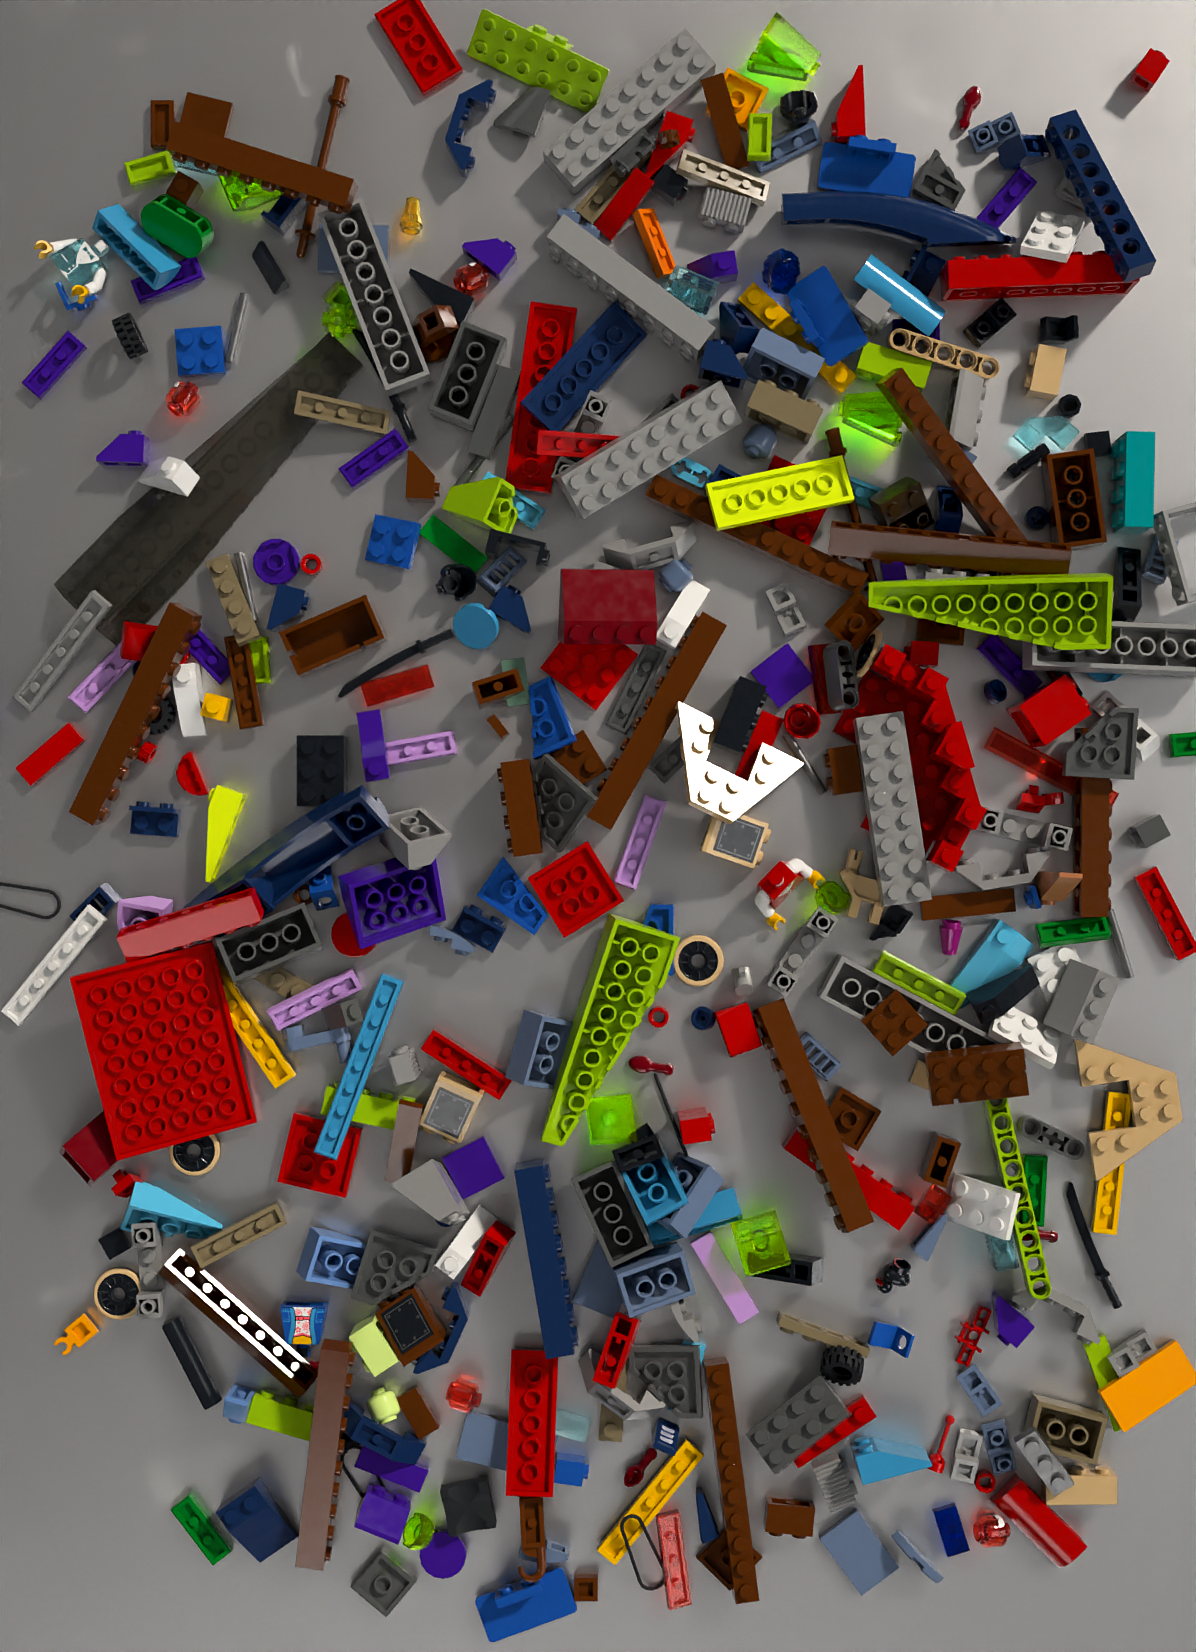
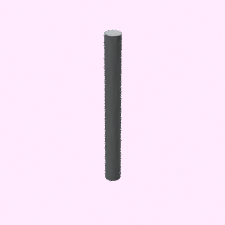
(477, 461)

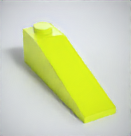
(222, 819)

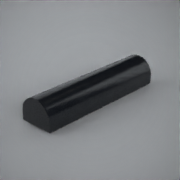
(191, 1362)

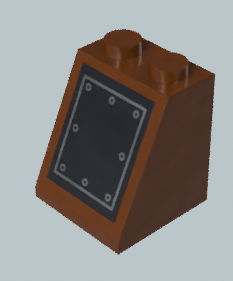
(410, 1323)

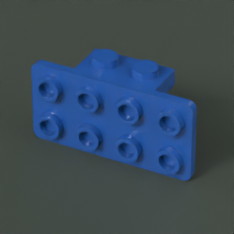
(866, 167)
(826, 317)
(525, 1605)

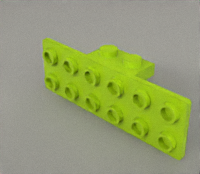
(538, 59)

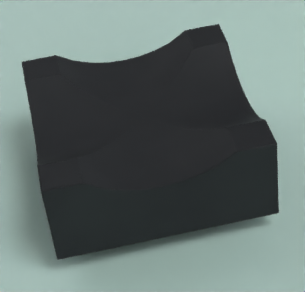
(468, 1505)

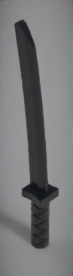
(398, 407)
(419, 647)
(1101, 1273)

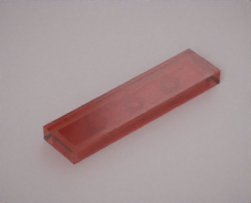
(673, 1559)

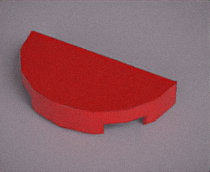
(190, 776)

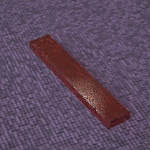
(1032, 761)

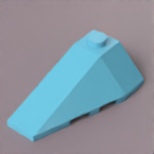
(994, 956)
(171, 1214)

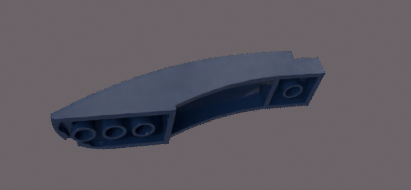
(905, 216)
(302, 849)

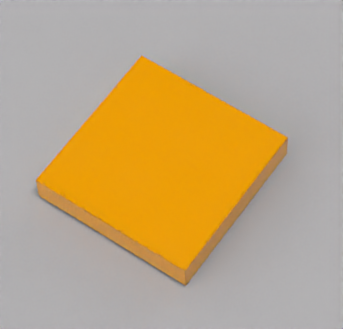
(745, 96)

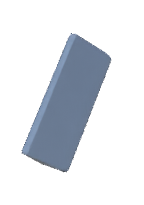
(790, 144)

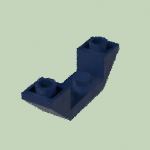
(476, 97)
(454, 1303)
(381, 1439)

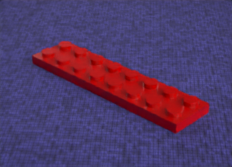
(546, 342)

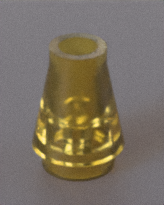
(411, 218)

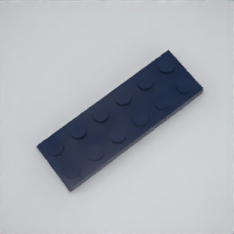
(583, 368)

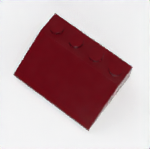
(607, 607)

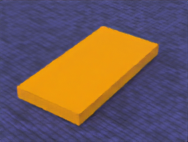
(1149, 1386)

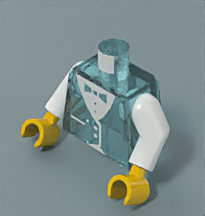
(78, 264)

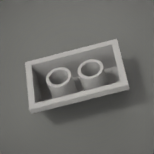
(963, 408)
(414, 837)
(1081, 1001)

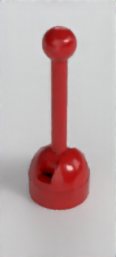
(936, 1459)

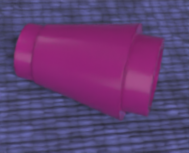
(950, 936)

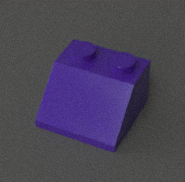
(382, 1513)

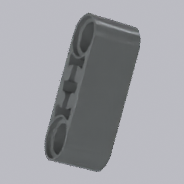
(841, 675)
(1065, 1138)

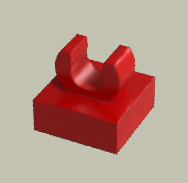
(1030, 800)
(125, 1183)

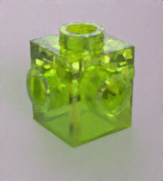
(347, 317)

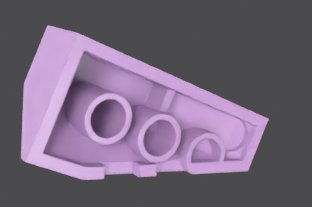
(140, 909)

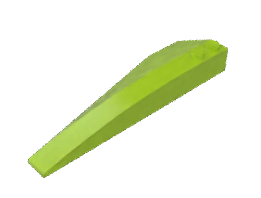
(1037, 609)
(620, 987)

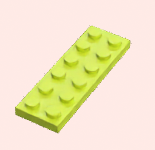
(779, 493)

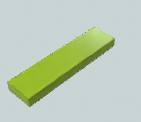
(919, 983)
(1101, 1368)

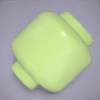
(383, 1406)

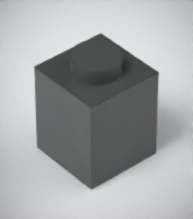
(1149, 831)
(342, 1014)

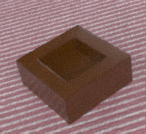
(498, 727)
(585, 1587)

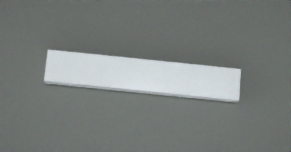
(54, 965)

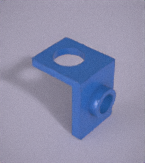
(68, 304)
(322, 886)
(1031, 897)
(889, 1337)

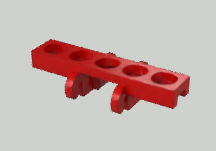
(973, 1327)

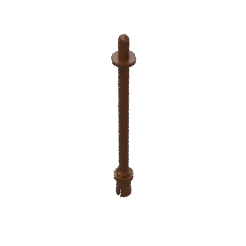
(336, 101)
(837, 449)

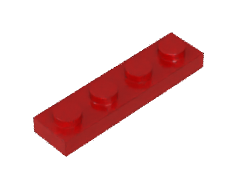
(569, 443)
(1166, 913)
(466, 1064)
(861, 1415)

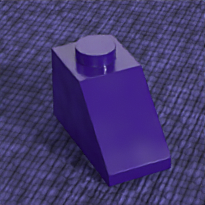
(493, 254)
(717, 266)
(126, 450)
(1009, 1322)

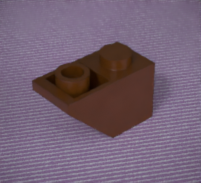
(434, 324)

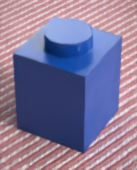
(570, 1469)

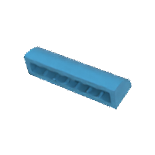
(135, 246)
(901, 295)
(720, 1212)

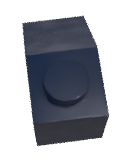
(1023, 151)
(737, 327)
(947, 511)
(287, 606)
(511, 608)

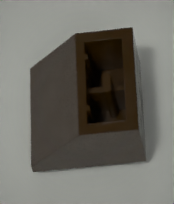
(902, 505)

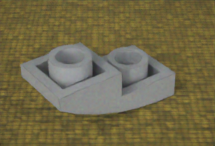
(687, 1322)

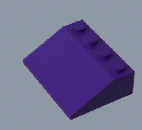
(391, 900)

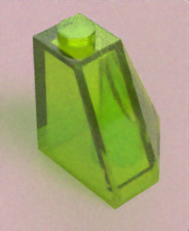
(784, 52)
(871, 415)

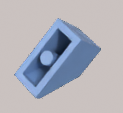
(238, 1403)

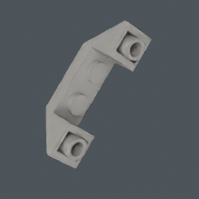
(591, 421)
(653, 553)
(1025, 830)
(1031, 861)
(801, 950)
(150, 1260)
(1084, 1326)
(616, 1400)

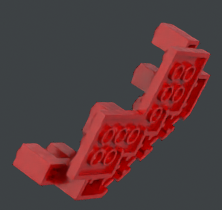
(936, 748)

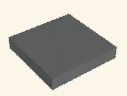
(383, 1582)

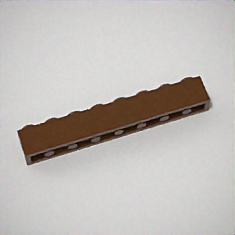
(261, 167)
(1091, 844)
(239, 1323)

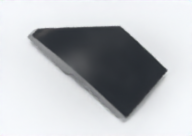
(892, 922)

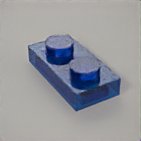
(950, 1529)

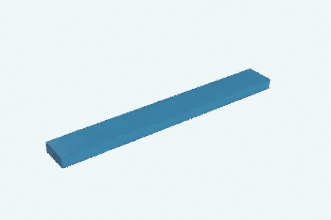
(358, 1067)

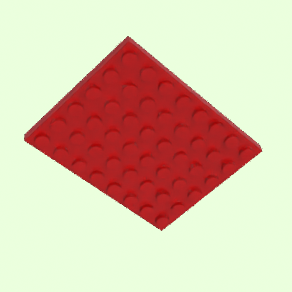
(163, 1049)

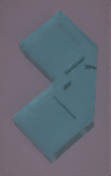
(1055, 428)

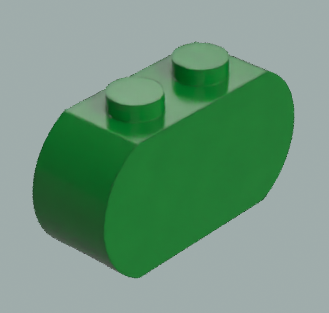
(177, 226)

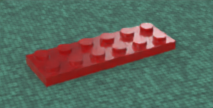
(531, 1424)

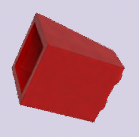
(1049, 711)

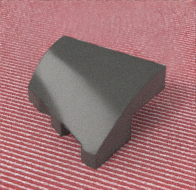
(525, 112)

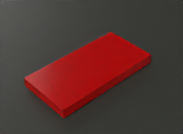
(418, 44)

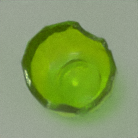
(832, 898)
(418, 1532)

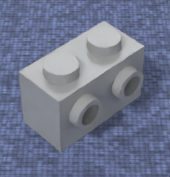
(872, 312)

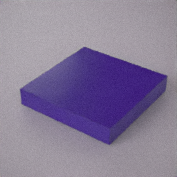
(783, 675)
(473, 1167)

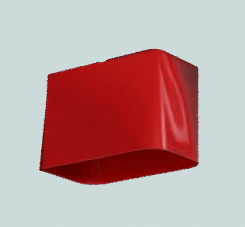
(135, 640)
(738, 1029)

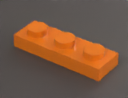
(654, 242)

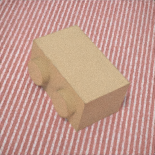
(1045, 372)

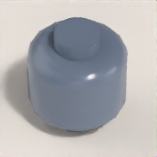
(760, 441)
(676, 575)

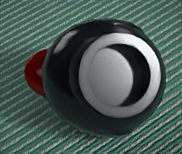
(894, 1273)

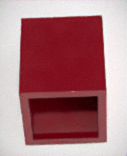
(91, 1150)

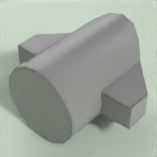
(742, 981)

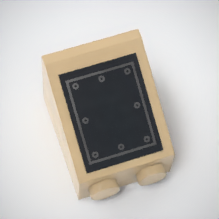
(736, 841)
(451, 1107)

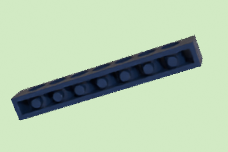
(1100, 196)

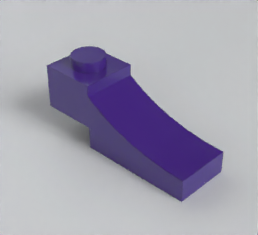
(373, 746)

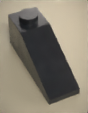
(441, 294)
(1127, 584)
(1002, 994)
(802, 1270)

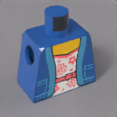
(303, 1324)

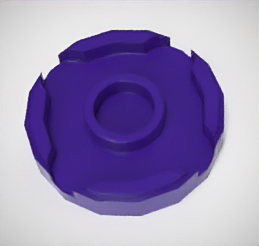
(276, 562)
(443, 1555)

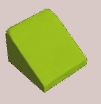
(337, 294)

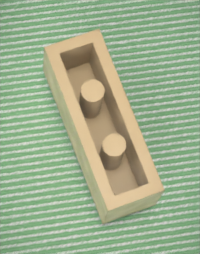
(1091, 1488)

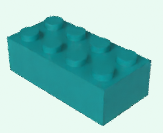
(1133, 483)

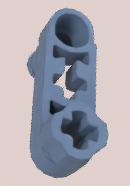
(295, 1040)

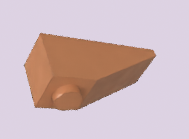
(1055, 885)

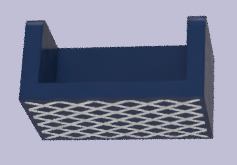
(284, 213)

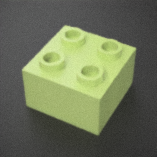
(373, 1345)

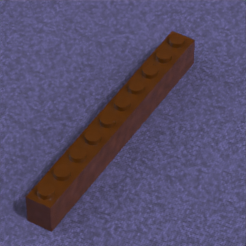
(947, 455)
(758, 538)
(947, 550)
(136, 713)
(656, 720)
(813, 1116)
(323, 1454)
(730, 1480)

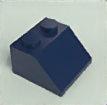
(722, 364)

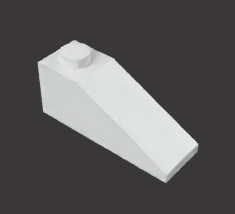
(170, 475)
(682, 614)
(189, 699)
(1147, 739)
(465, 1242)

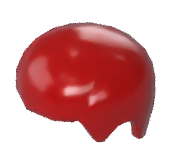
(801, 721)

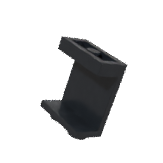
(497, 537)

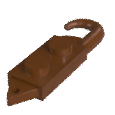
(532, 1535)

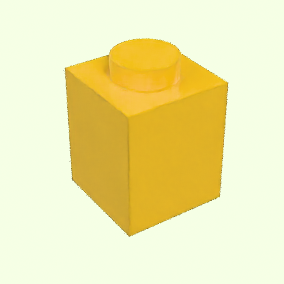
(216, 707)

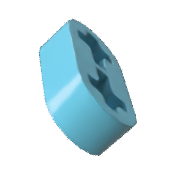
(690, 478)

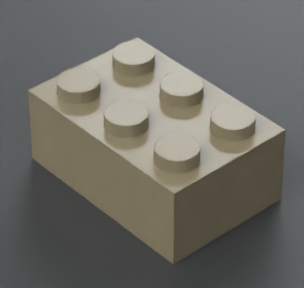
(783, 411)
(1067, 1427)

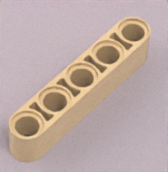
(954, 353)

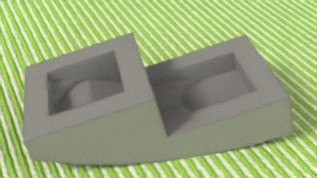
(785, 609)
(1131, 1352)
(965, 1455)

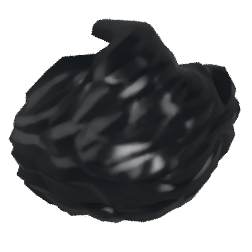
(798, 106)
(457, 581)

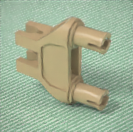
(860, 888)

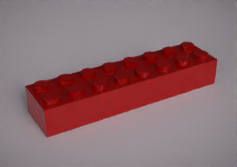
(1030, 277)

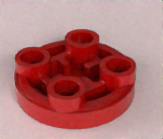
(344, 938)

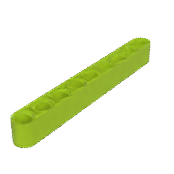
(1009, 1182)

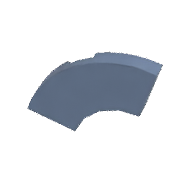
(913, 1553)

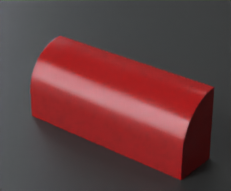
(1038, 1521)

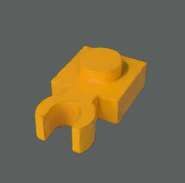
(78, 1332)

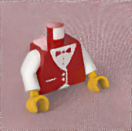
(779, 884)

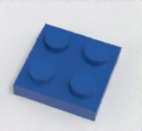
(200, 351)
(393, 542)

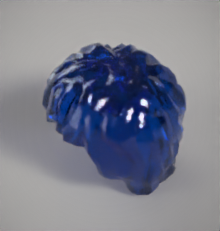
(781, 271)

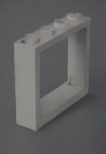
(1169, 550)

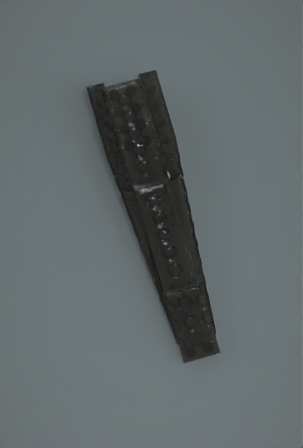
(167, 534)

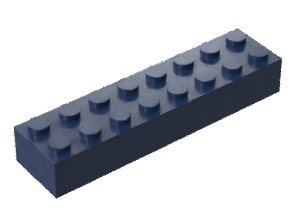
(544, 1257)

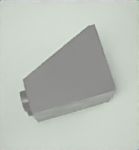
(433, 1192)

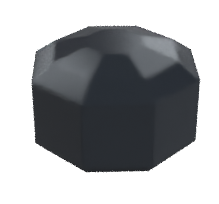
(1068, 406)

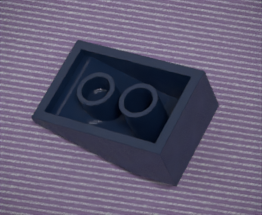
(257, 1520)

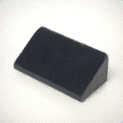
(269, 268)
(638, 1153)

